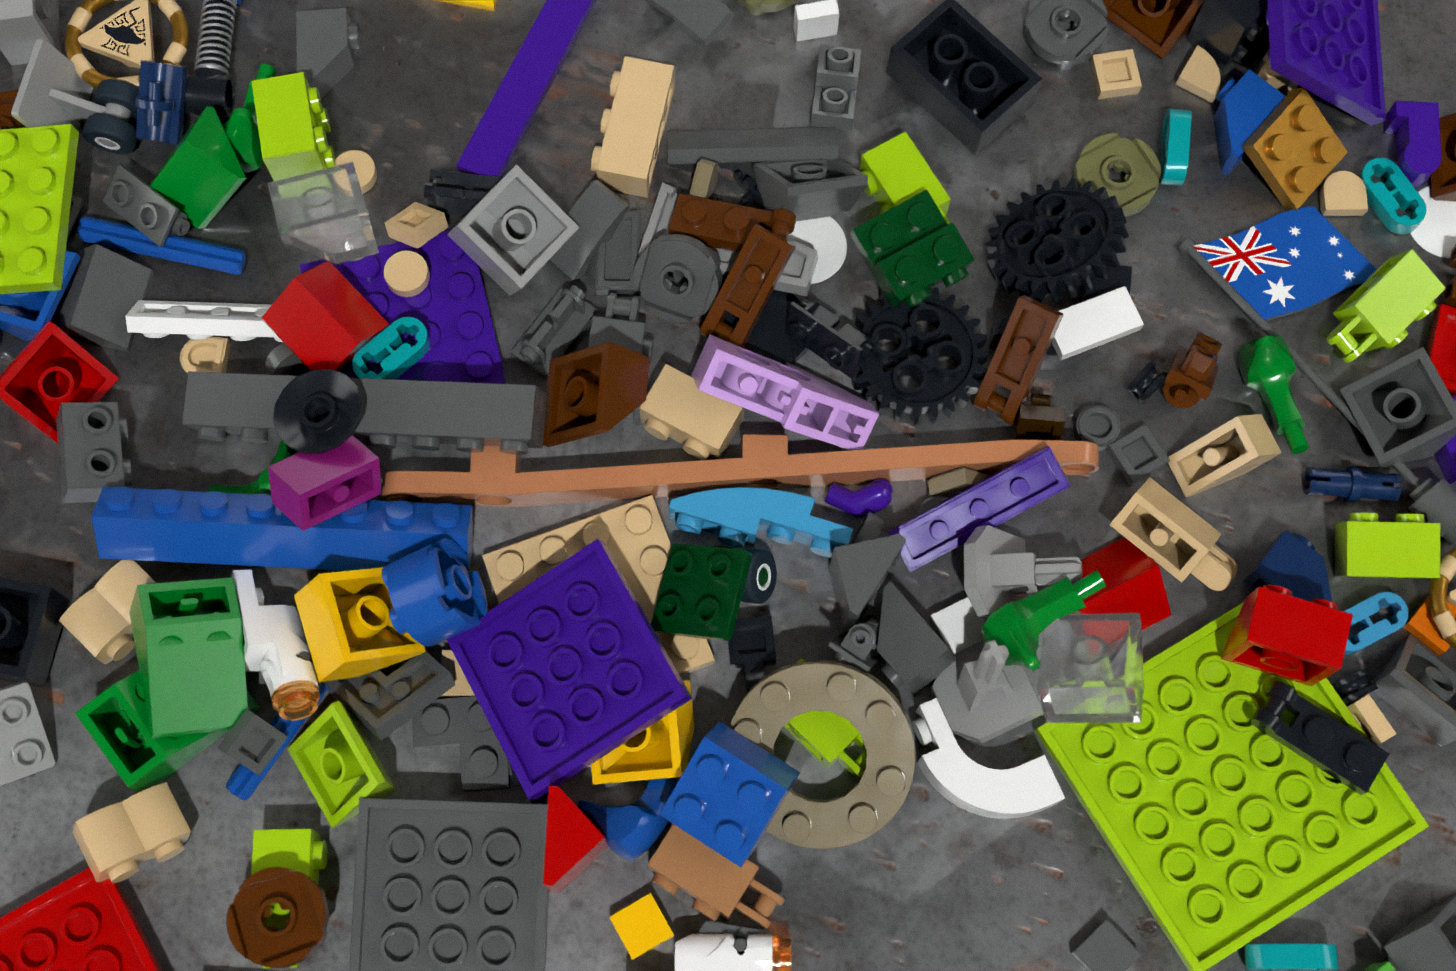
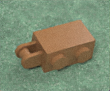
(709, 878)

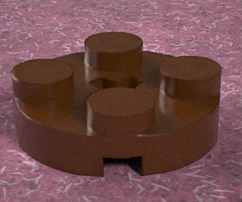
(254, 904)

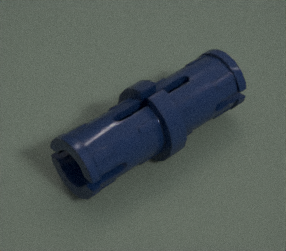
(1352, 484)

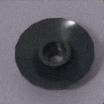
(307, 400)

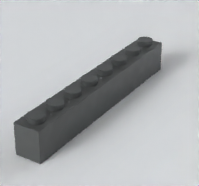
(392, 411)

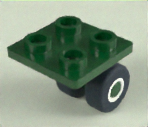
(706, 587)

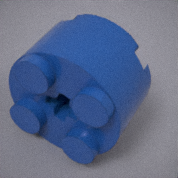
(434, 593)

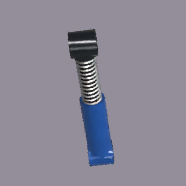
(209, 80)

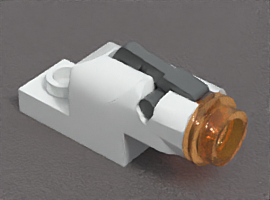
(277, 648)
(732, 949)

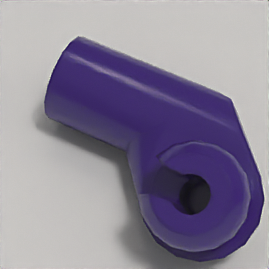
(858, 503)

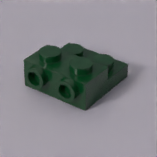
(912, 250)

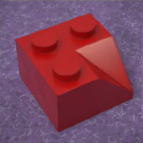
(1289, 635)

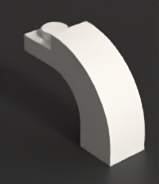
(977, 788)

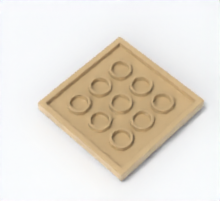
(639, 548)

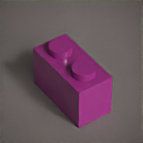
(325, 484)

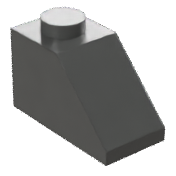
(326, 46)
(909, 644)

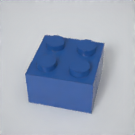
(729, 793)

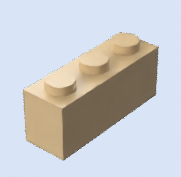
(634, 126)

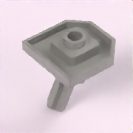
(1002, 571)
(985, 695)

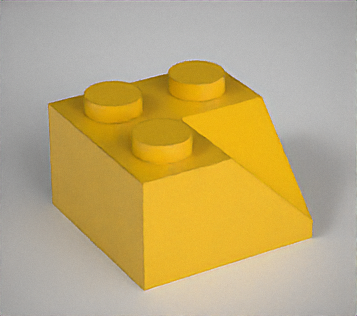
(351, 625)

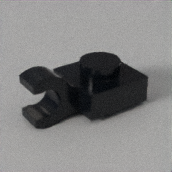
(752, 648)

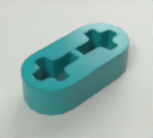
(1175, 146)
(1394, 194)
(387, 344)
(1291, 957)

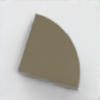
(704, 178)
(954, 481)

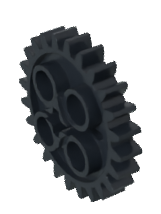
(1057, 240)
(937, 385)

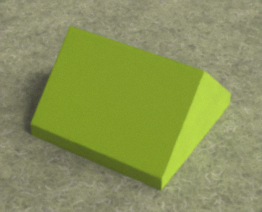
(339, 764)

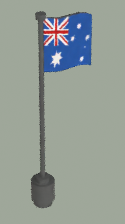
(1288, 268)

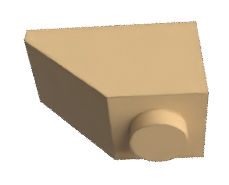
(1224, 454)

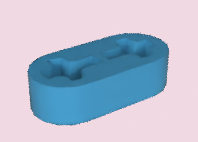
(1372, 632)

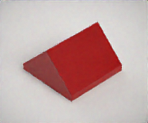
(323, 318)
(51, 373)
(1131, 582)
(570, 842)

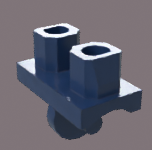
(161, 102)

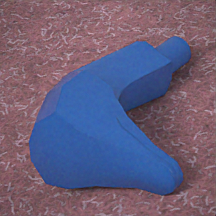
(632, 827)

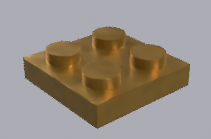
(1294, 149)

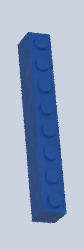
(254, 532)

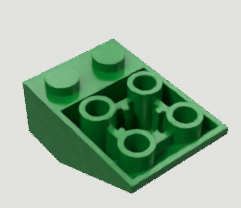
(190, 655)
(122, 731)

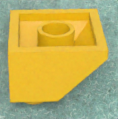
(653, 753)

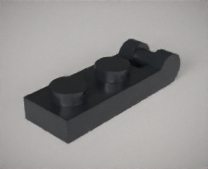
(1320, 738)

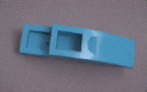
(743, 512)

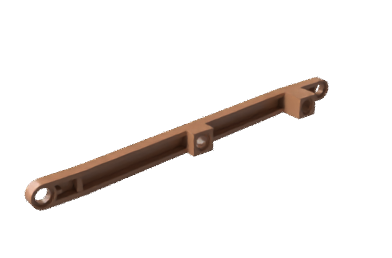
(764, 464)

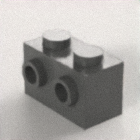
(91, 450)

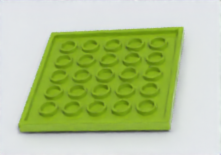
(1215, 813)

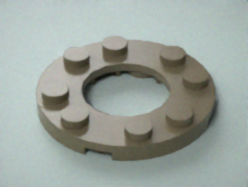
(885, 733)

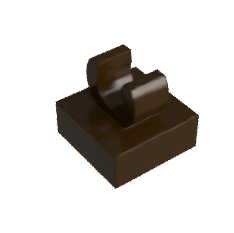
(1039, 420)

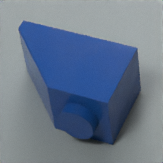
(1240, 114)

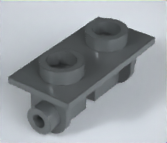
(144, 207)
(554, 329)
(859, 644)

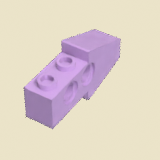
(784, 394)

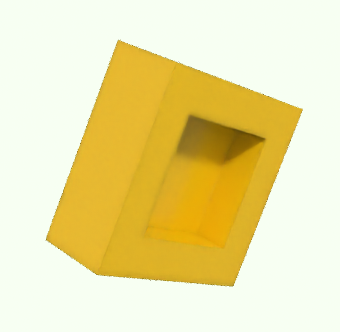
(641, 926)

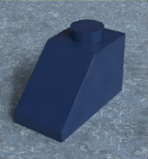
(1292, 565)

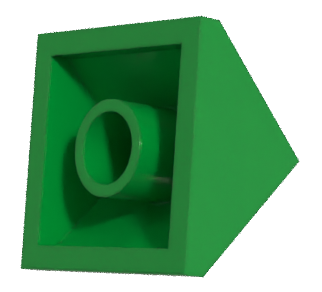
(200, 171)

